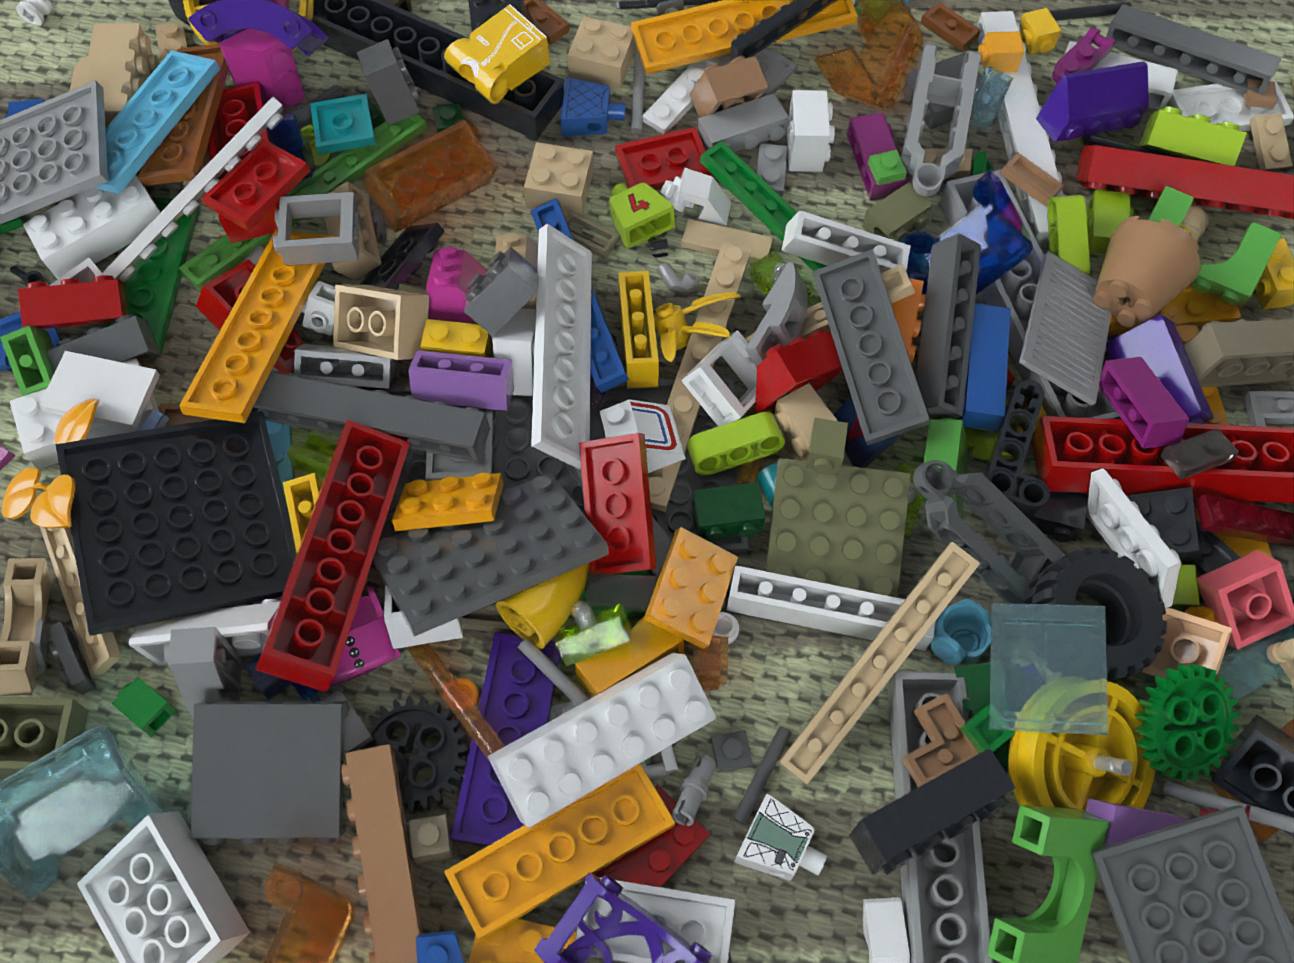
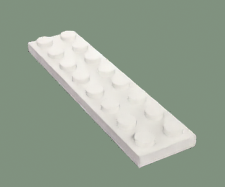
(562, 347)

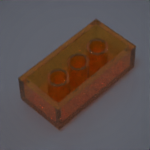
(429, 176)

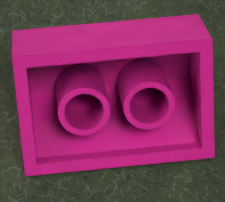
(266, 59)
(448, 283)

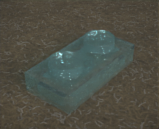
(989, 97)

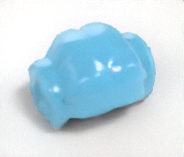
(962, 633)

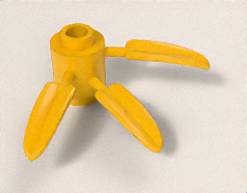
(674, 329)

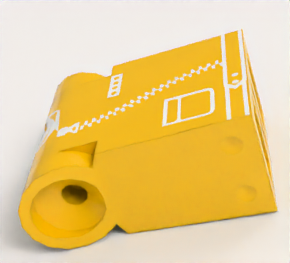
(500, 54)

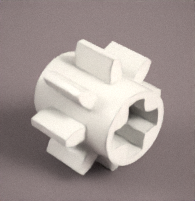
(670, 190)

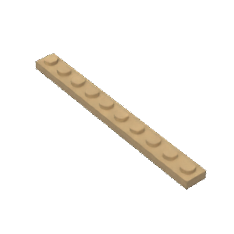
(725, 277)

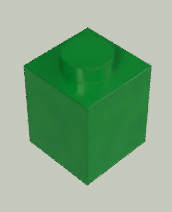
(143, 706)

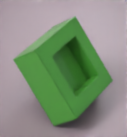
(887, 167)

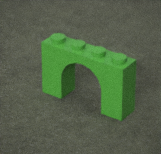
(1236, 277)
(1059, 924)

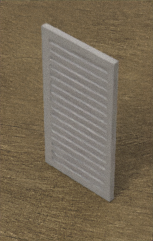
(1066, 330)

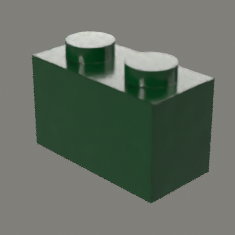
(728, 511)

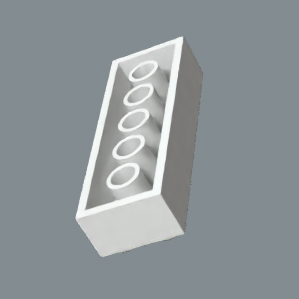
(601, 738)

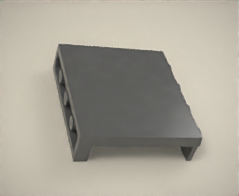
(268, 771)

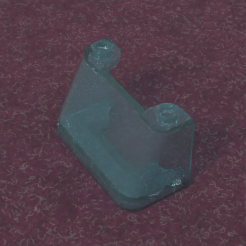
(64, 803)

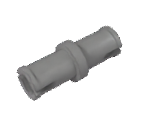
(693, 790)

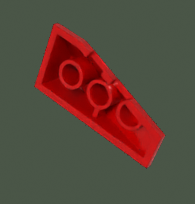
(219, 298)

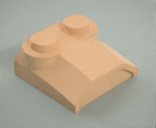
(1190, 641)

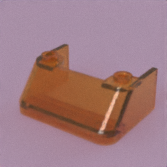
(885, 60)

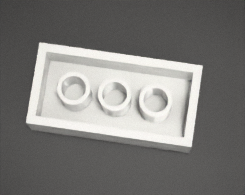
(91, 226)
(38, 427)

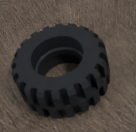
(1127, 599)

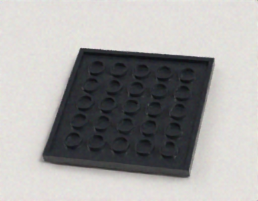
(177, 521)

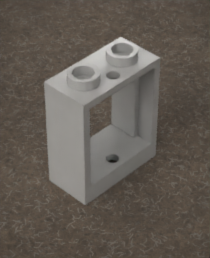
(318, 249)

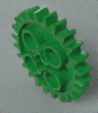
(1170, 729)

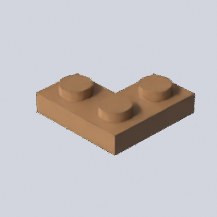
(948, 742)

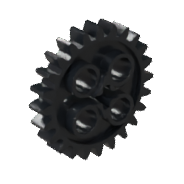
(442, 758)

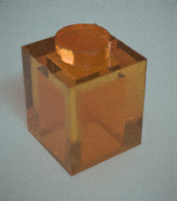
(711, 663)

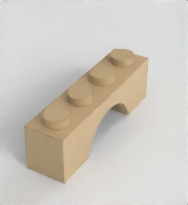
(26, 602)

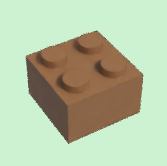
(728, 85)

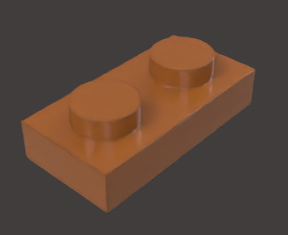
(547, 20)
(950, 26)

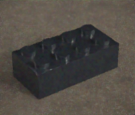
(931, 811)

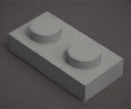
(772, 166)

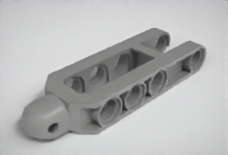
(946, 92)

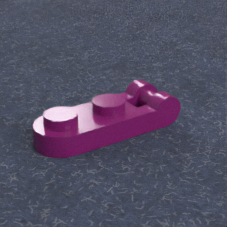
(1083, 54)

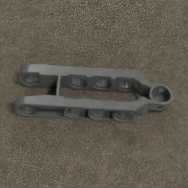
(1032, 547)

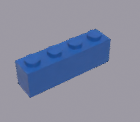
(987, 368)

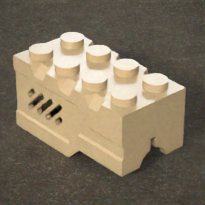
(119, 61)

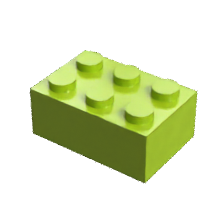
(1193, 137)

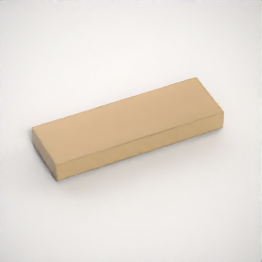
(709, 238)

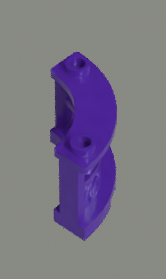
(230, 17)
(649, 926)

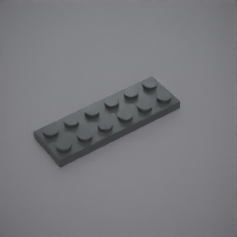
(871, 348)

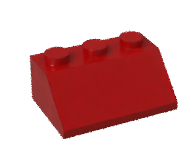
(794, 366)

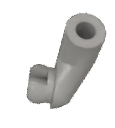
(677, 283)

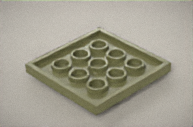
(839, 526)

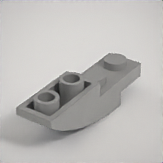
(784, 314)

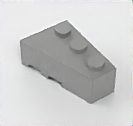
(203, 666)

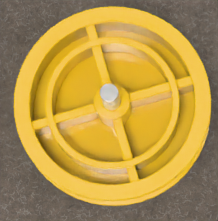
(1072, 767)

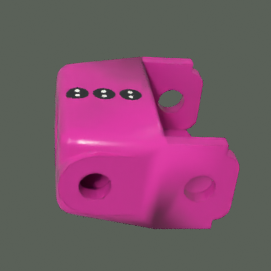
(367, 642)

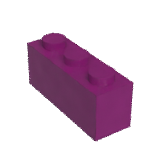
(868, 137)
(1143, 402)

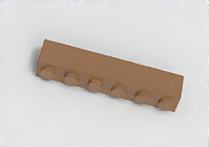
(384, 854)

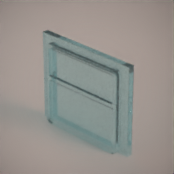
(1048, 668)

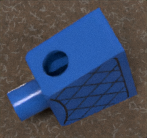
(588, 108)

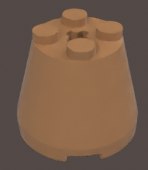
(1145, 269)

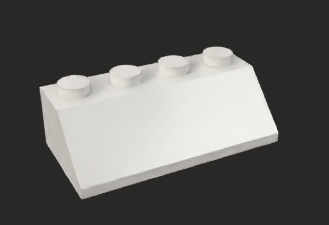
(241, 625)

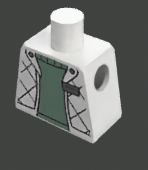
(779, 842)

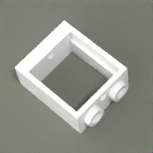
(713, 392)

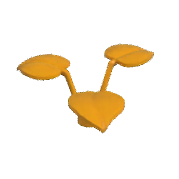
(54, 505)

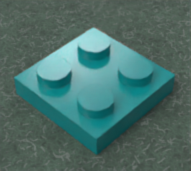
(342, 124)

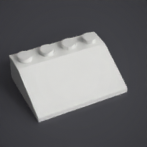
(162, 897)

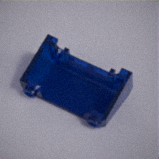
(992, 224)

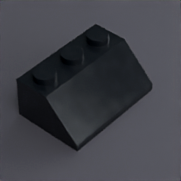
(1260, 768)

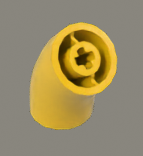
(544, 607)

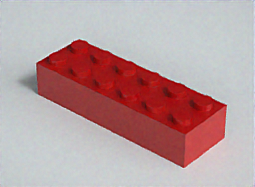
(235, 110)

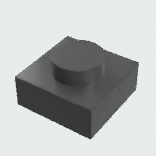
(731, 751)

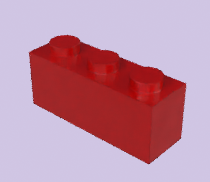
(72, 303)

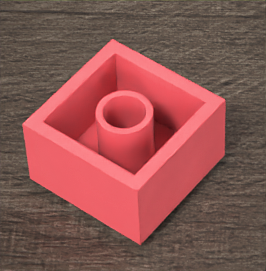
(1249, 598)

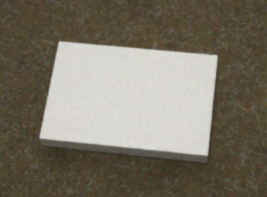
(118, 385)

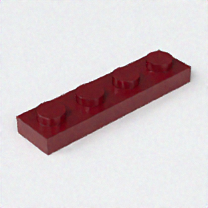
(1245, 520)

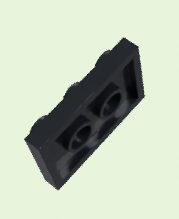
(404, 256)

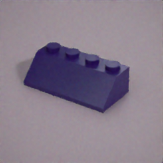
(1096, 101)

